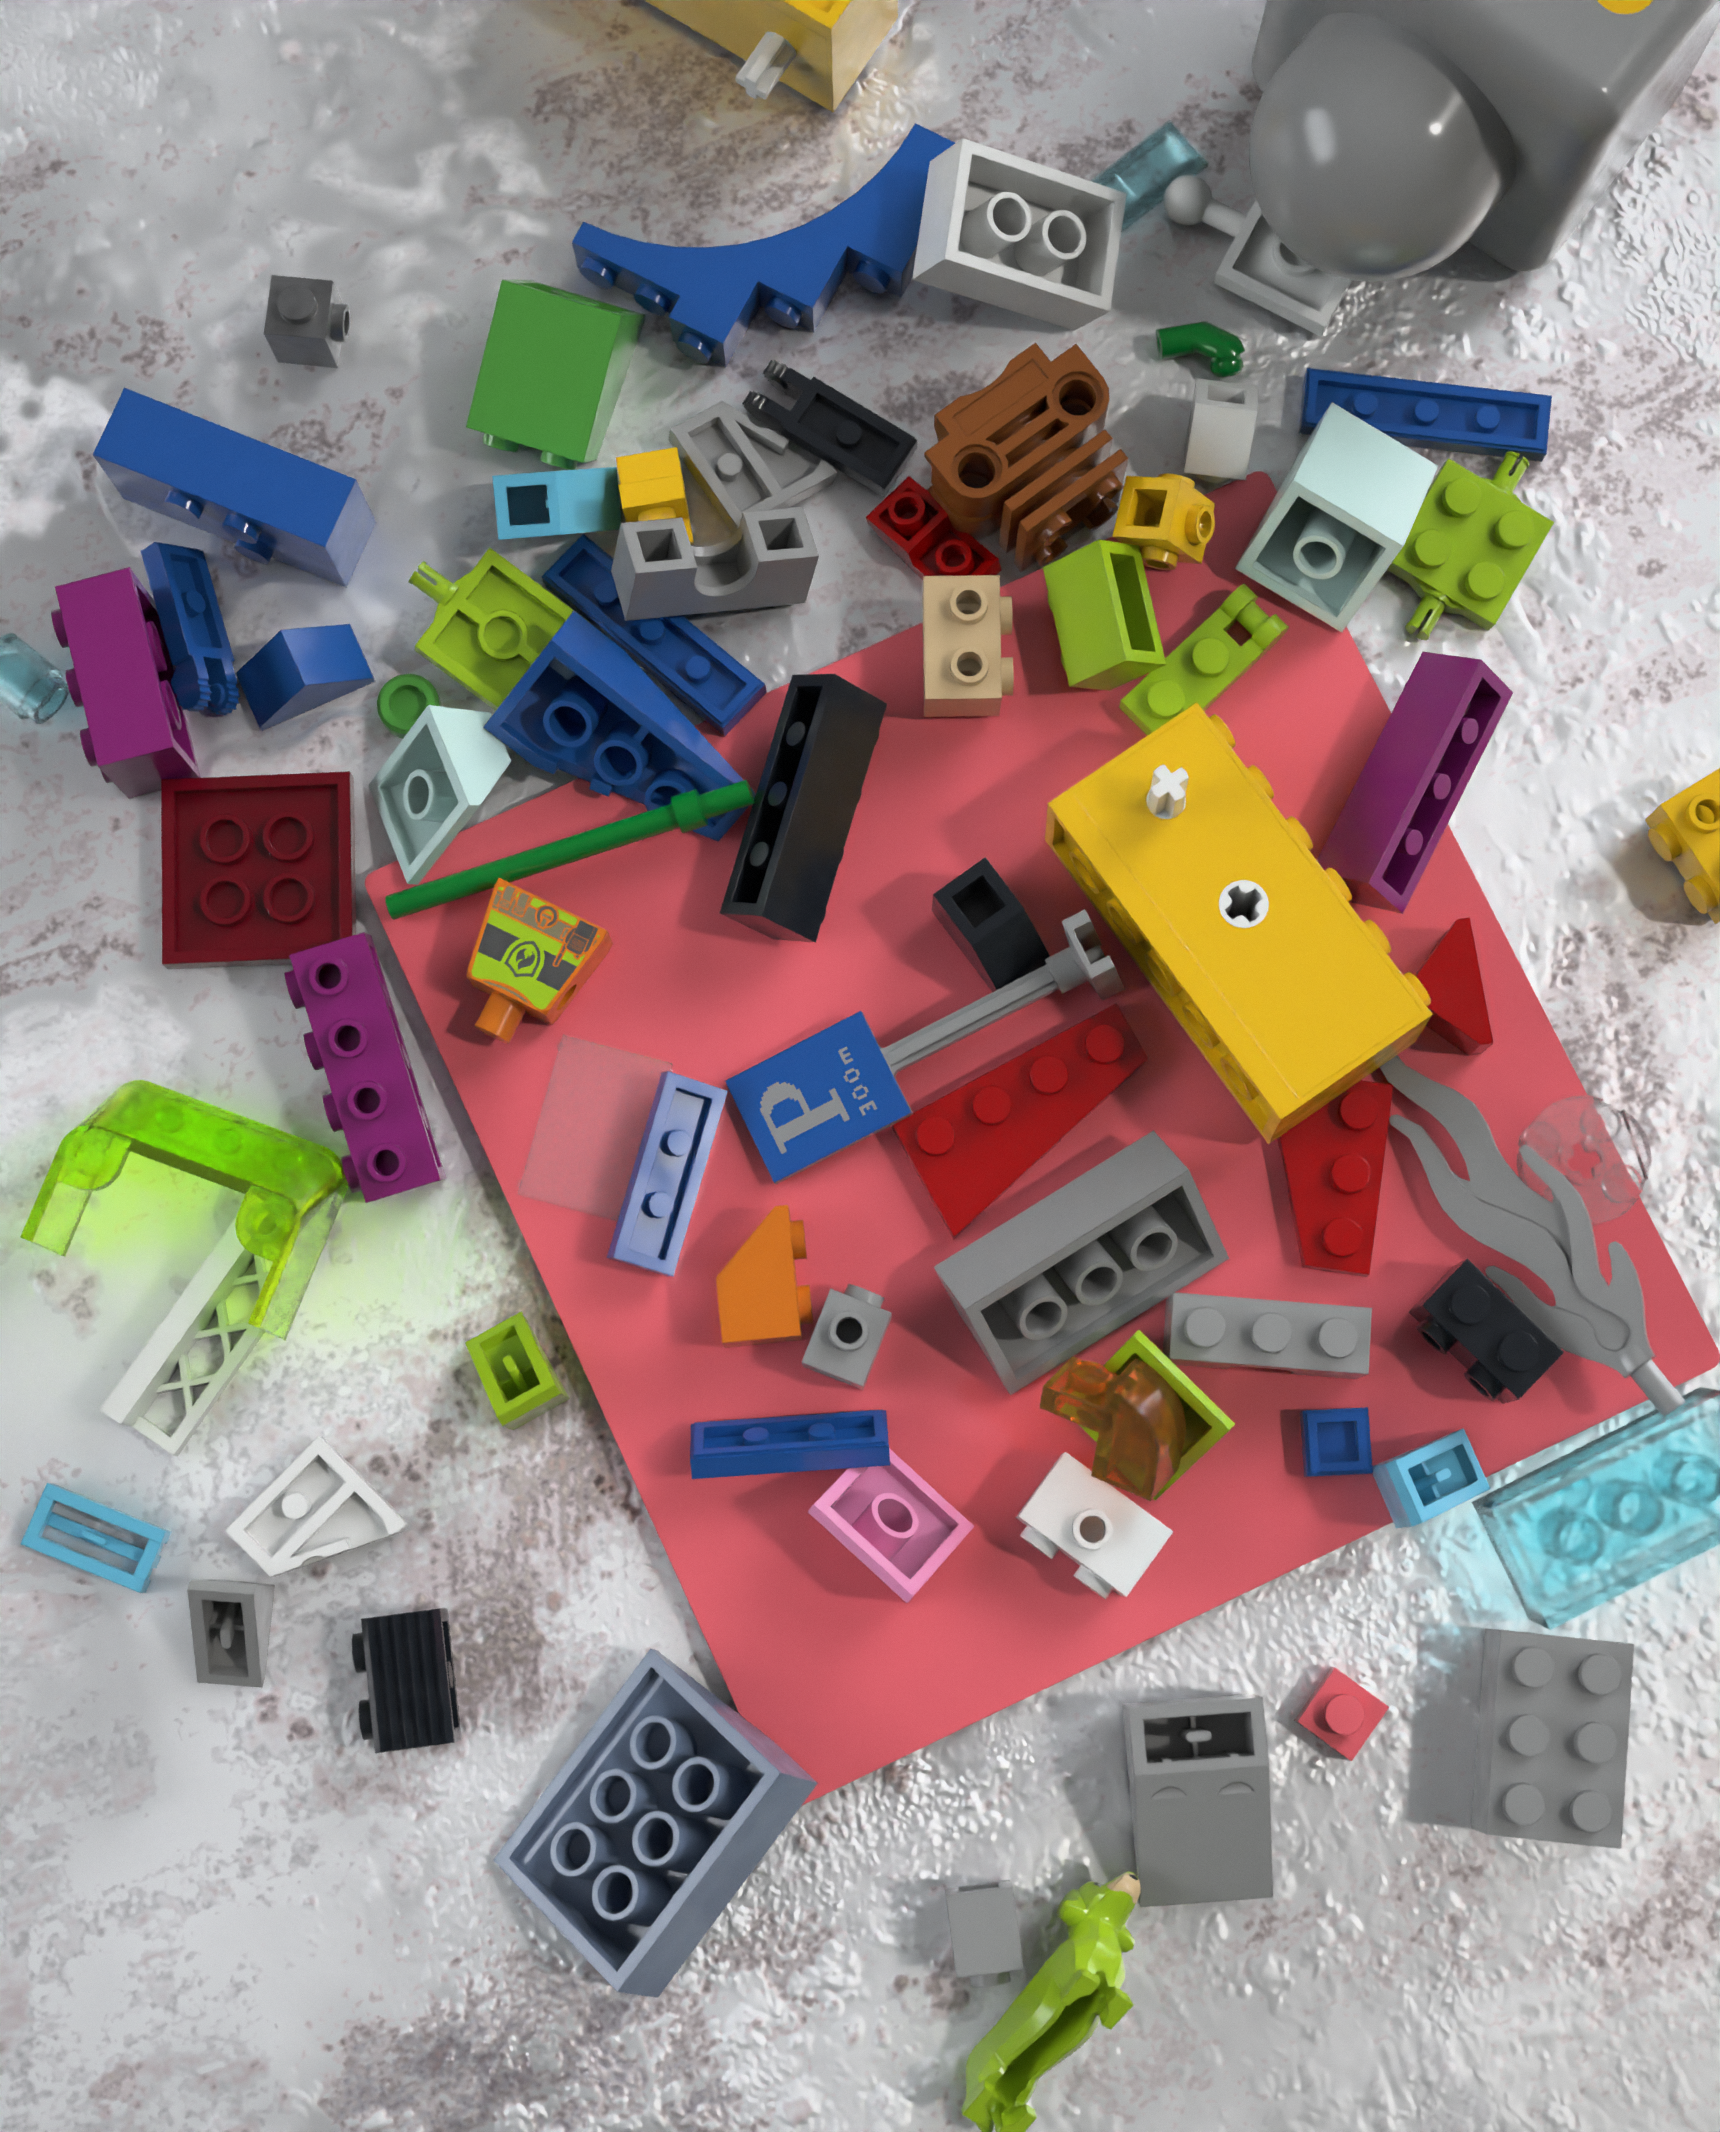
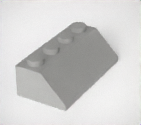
(1083, 1261)

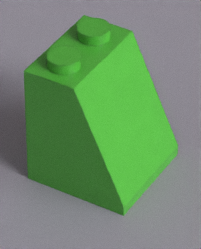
(552, 371)

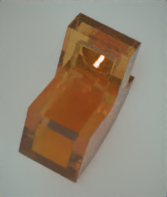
(1135, 1417)

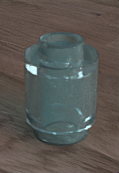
(29, 682)

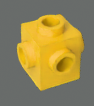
(1165, 520)

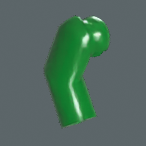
(1206, 340)

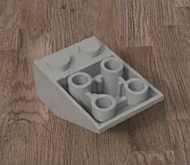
(1200, 1799)

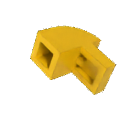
(653, 487)

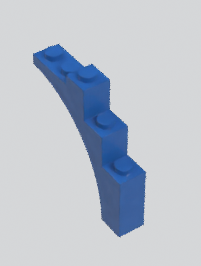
(790, 275)

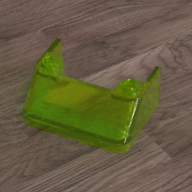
(287, 1182)

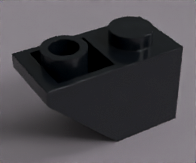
(989, 926)

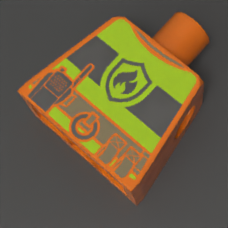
(531, 959)

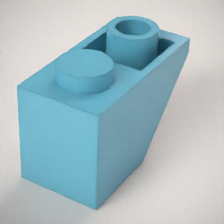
(557, 502)

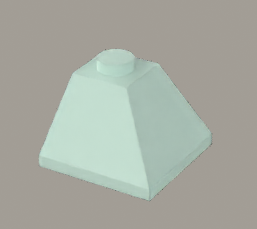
(436, 784)

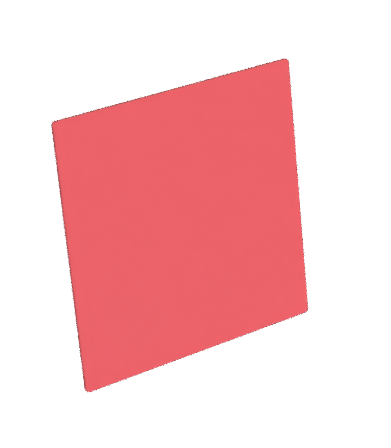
(791, 1615)

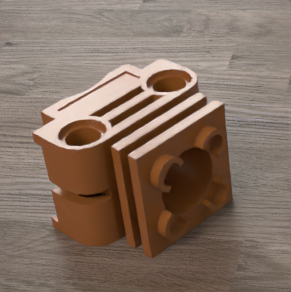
(1029, 456)

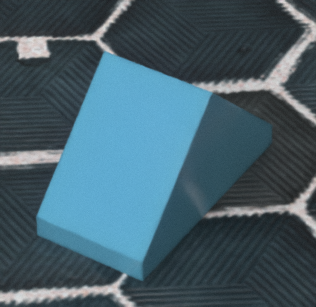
(1430, 1479)

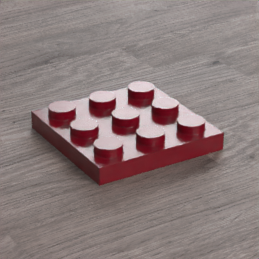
(256, 867)

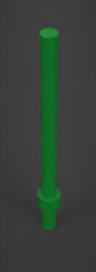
(687, 812)

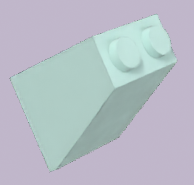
(1338, 518)

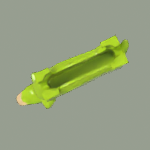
(1056, 2007)

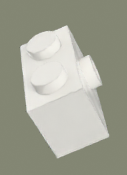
(1092, 1527)

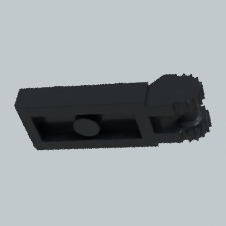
(834, 428)

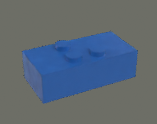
(235, 488)

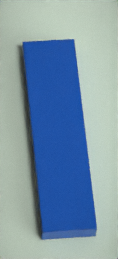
(1433, 413)
(663, 646)

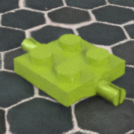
(1469, 545)
(488, 625)

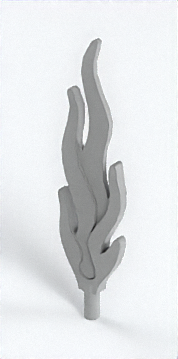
(1546, 1237)

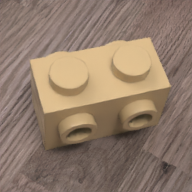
(964, 645)

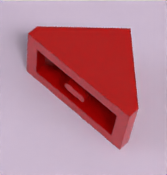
(1457, 991)

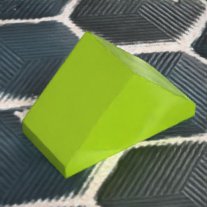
(515, 1372)

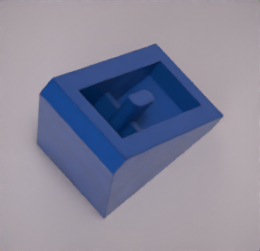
(302, 672)

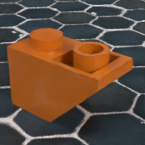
(760, 1287)

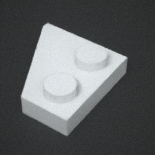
(313, 1513)

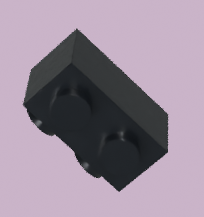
(1484, 1333)

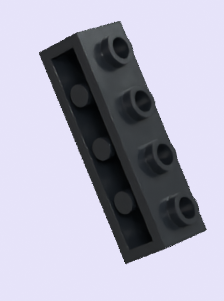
(804, 807)

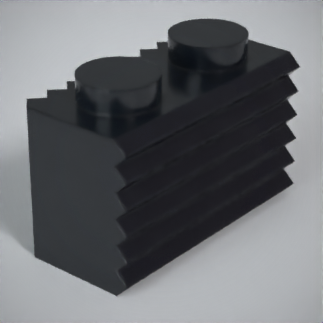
(408, 1680)

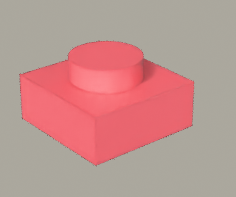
(1341, 1713)

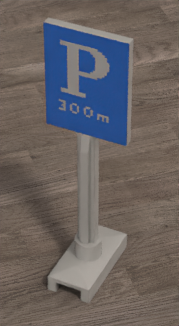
(845, 1085)

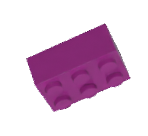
(123, 683)

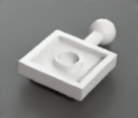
(1258, 261)

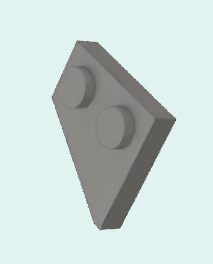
(745, 464)

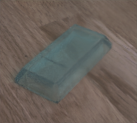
(1150, 169)

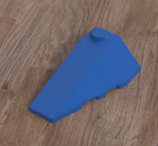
(608, 723)

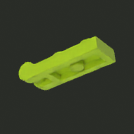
(1204, 663)

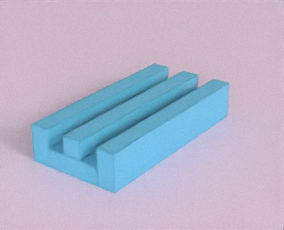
(147, 1558)

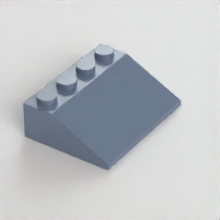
(653, 1826)

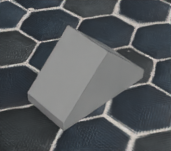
(230, 1630)

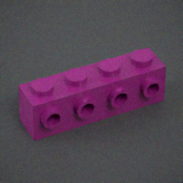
(1414, 779)
(365, 1066)

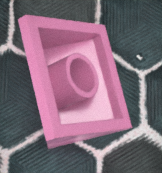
(892, 1523)

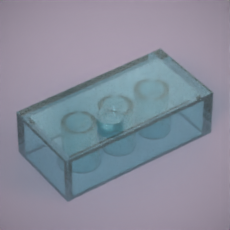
(1610, 1511)

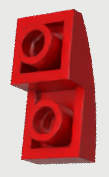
(923, 536)

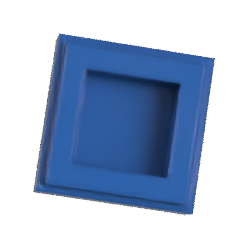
(1336, 1442)

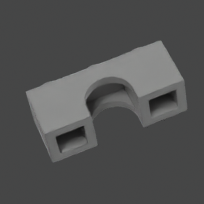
(759, 566)
(1267, 1334)

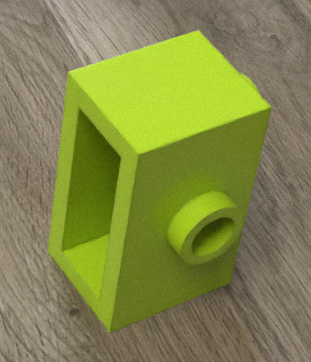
(1104, 615)

